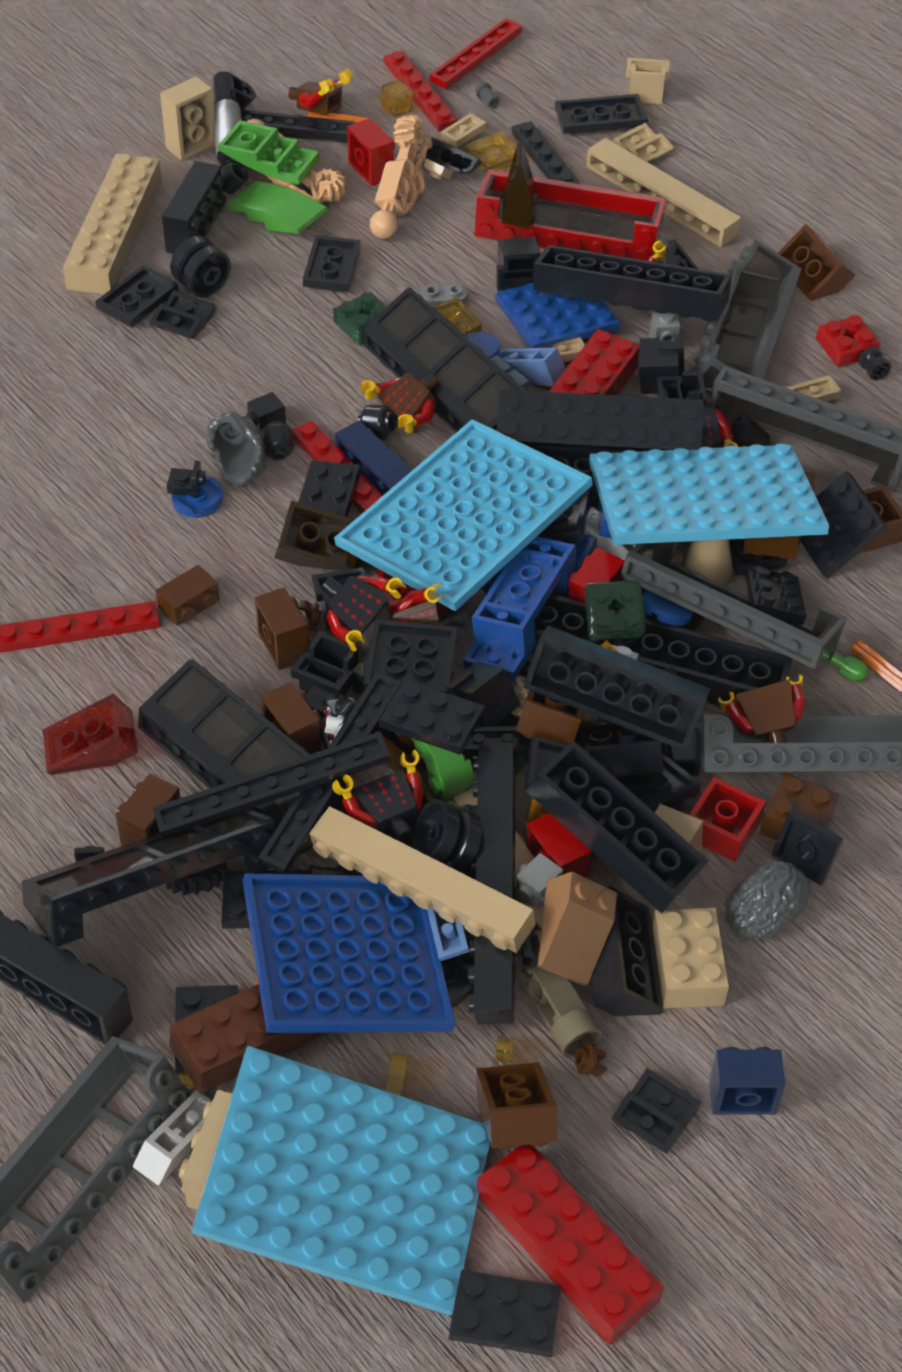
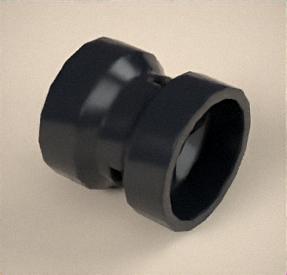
(874, 363)

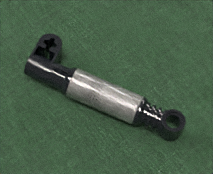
(229, 96)

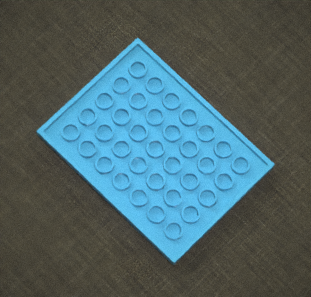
(706, 494)
(463, 513)
(344, 1181)

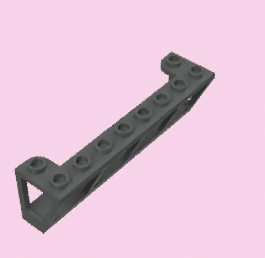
(812, 746)
(52, 1139)

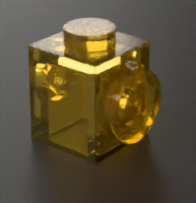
(396, 98)

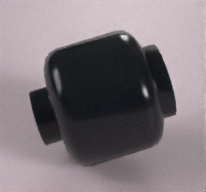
(378, 419)
(277, 440)

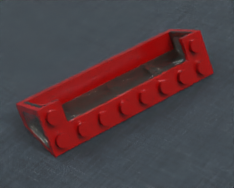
(576, 217)

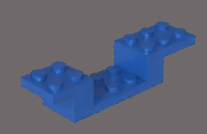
(507, 614)

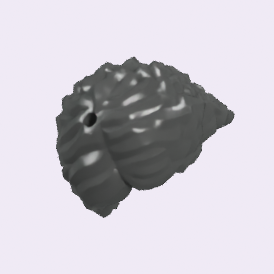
(236, 448)
(768, 900)

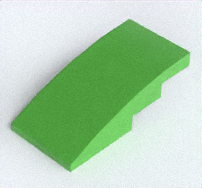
(268, 152)
(277, 207)

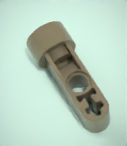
(560, 1008)

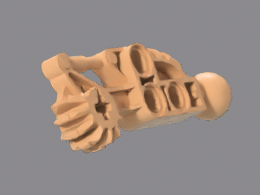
(401, 178)
(324, 185)

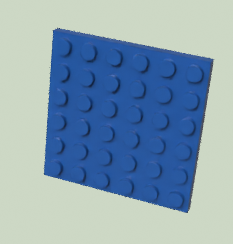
(343, 956)

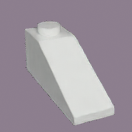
(171, 1140)

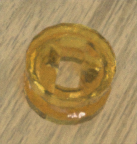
(504, 1050)

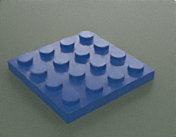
(552, 317)

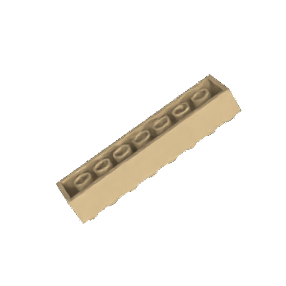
(112, 224)

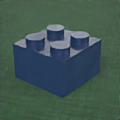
(746, 1081)

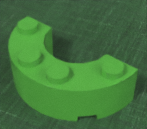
(446, 770)

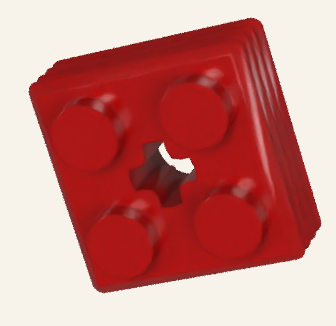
(846, 339)

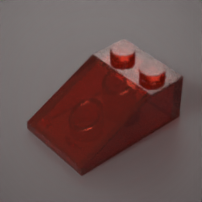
(91, 737)

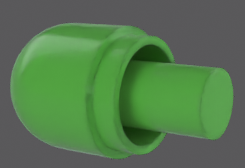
(850, 667)

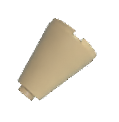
(710, 560)

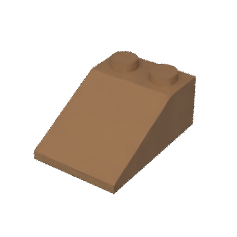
(575, 926)

